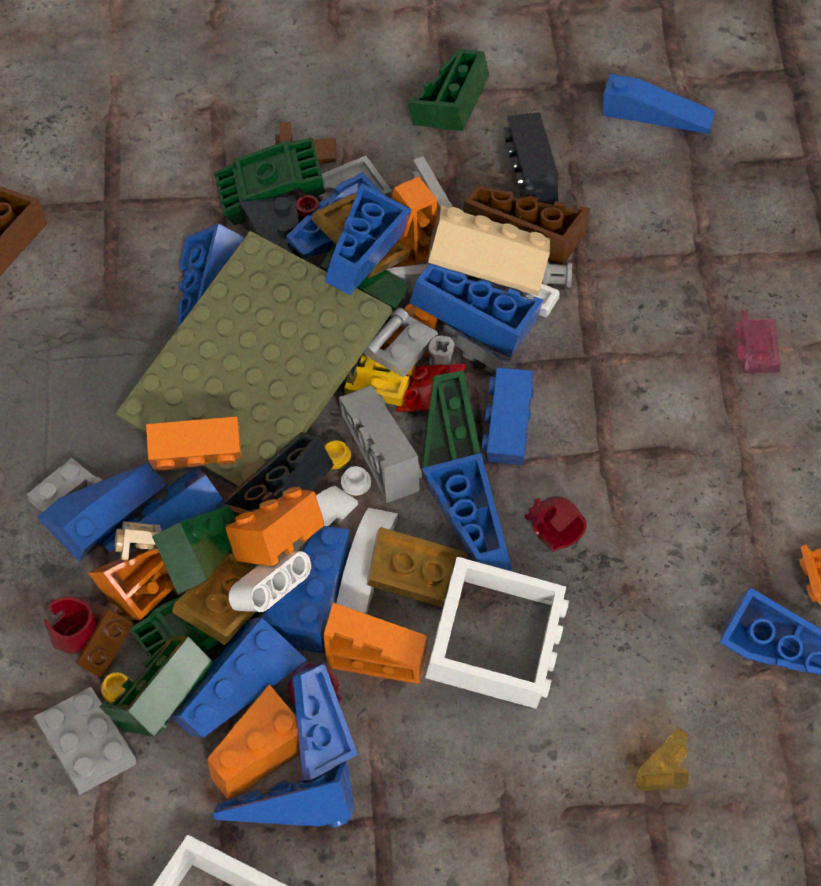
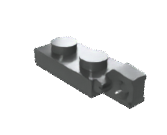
(476, 350)

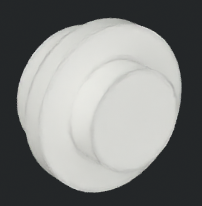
(356, 481)

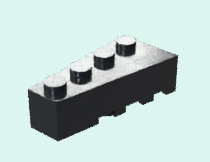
(531, 157)
(297, 464)

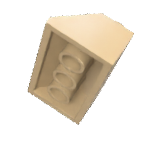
(489, 250)

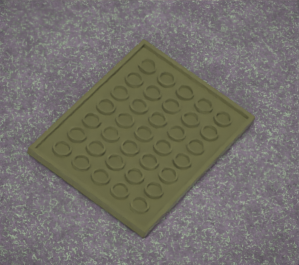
(259, 348)

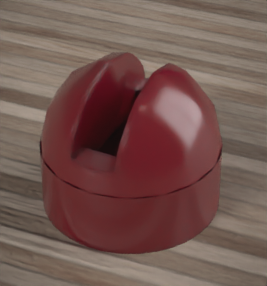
(306, 200)

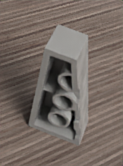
(381, 443)

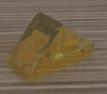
(663, 767)

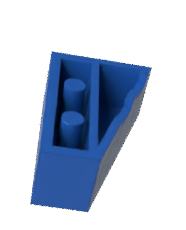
(508, 416)

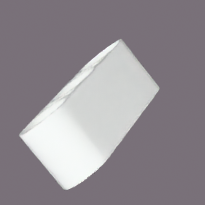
(269, 584)

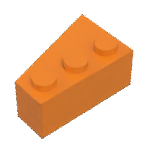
(423, 215)
(193, 443)
(274, 527)
(135, 583)
(373, 646)
(256, 745)

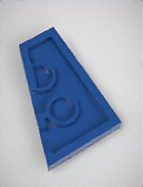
(320, 722)

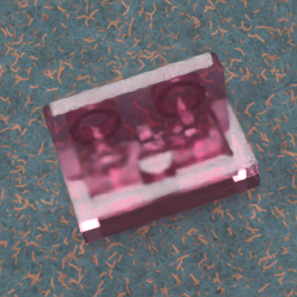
(758, 344)

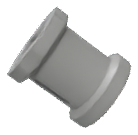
(565, 279)
(441, 351)

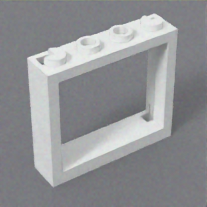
(484, 680)
(213, 862)

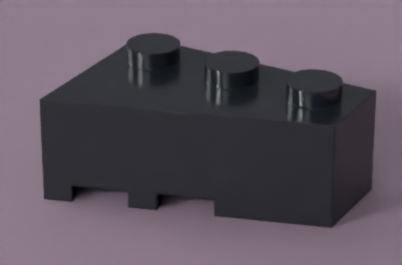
(271, 219)

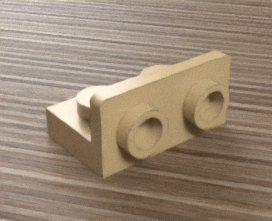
(137, 533)

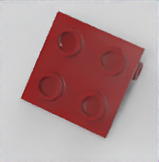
(419, 388)

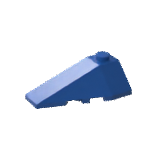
(647, 103)
(307, 236)
(201, 261)
(185, 499)
(96, 511)
(772, 634)
(304, 803)

